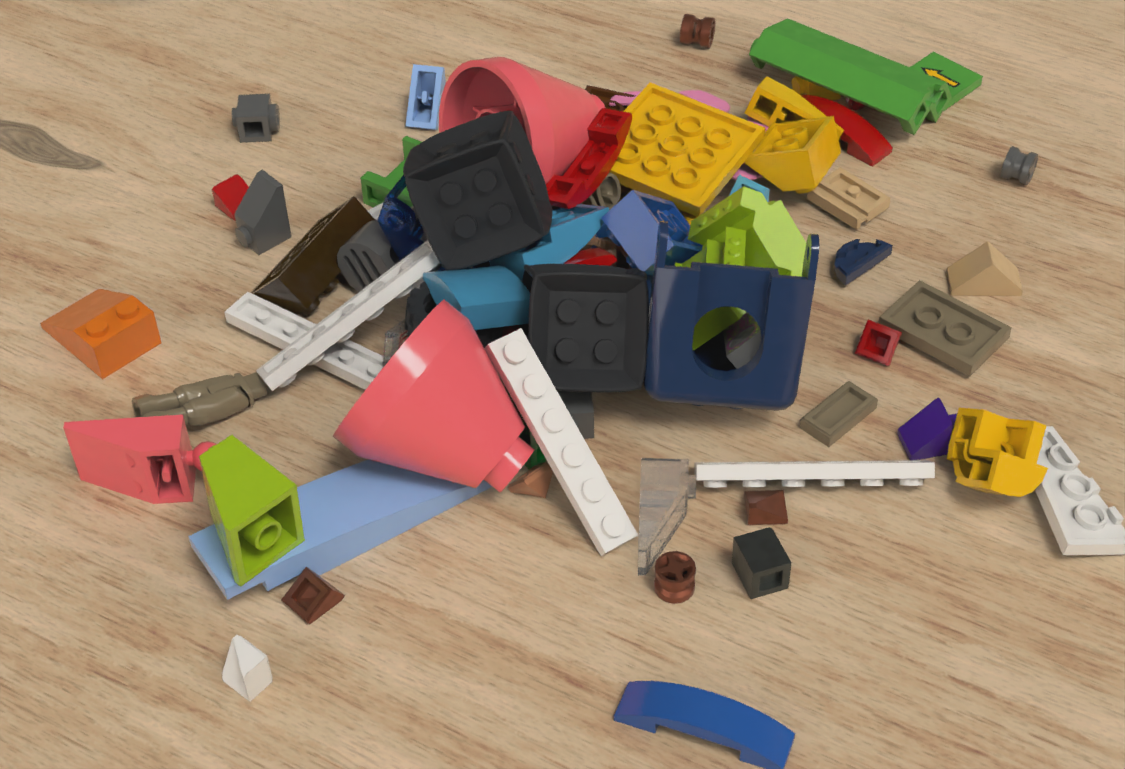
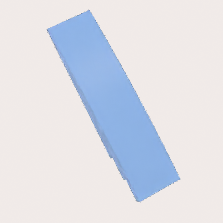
(343, 519)

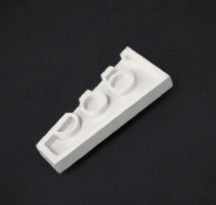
(1073, 504)

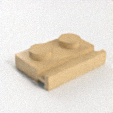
(849, 198)

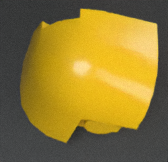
(996, 452)

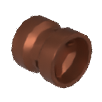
(697, 30)

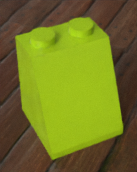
(251, 508)

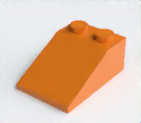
(105, 330)

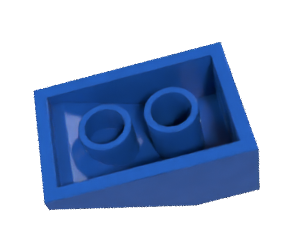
(635, 225)

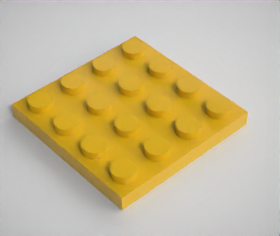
(682, 148)

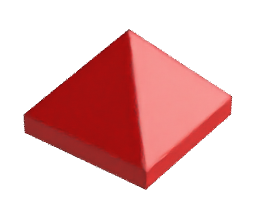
(878, 342)

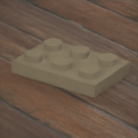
(945, 327)

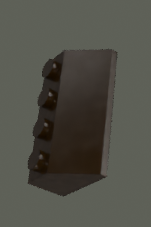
(312, 262)

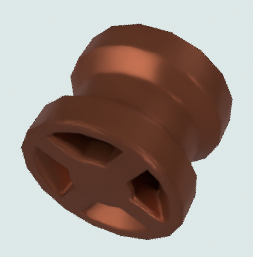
(682, 569)

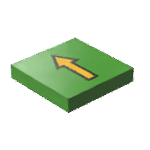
(959, 78)

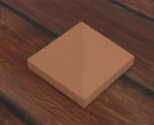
(534, 481)

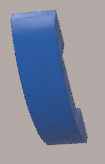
(708, 717)

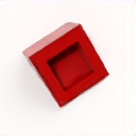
(229, 194)

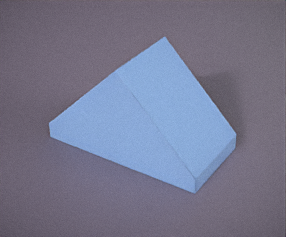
(425, 96)

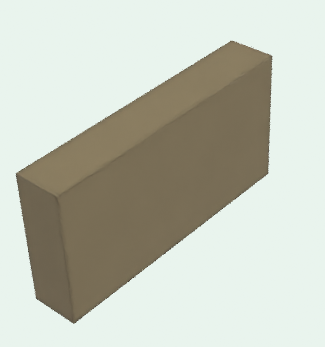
(838, 413)

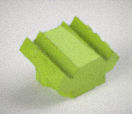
(770, 230)
(729, 253)

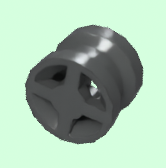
(1019, 165)

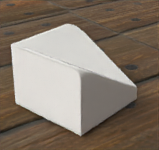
(246, 668)

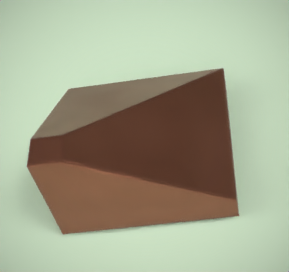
(765, 507)
(311, 596)

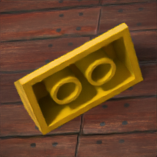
(797, 153)

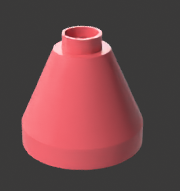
(548, 108)
(439, 409)

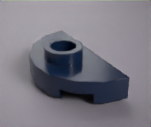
(857, 258)

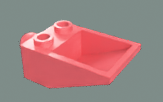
(137, 456)

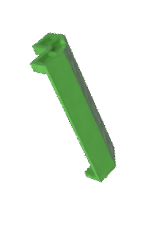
(852, 72)

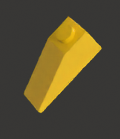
(778, 104)

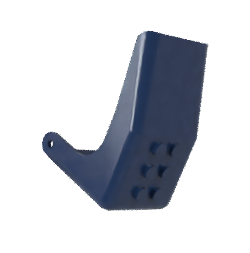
(705, 374)

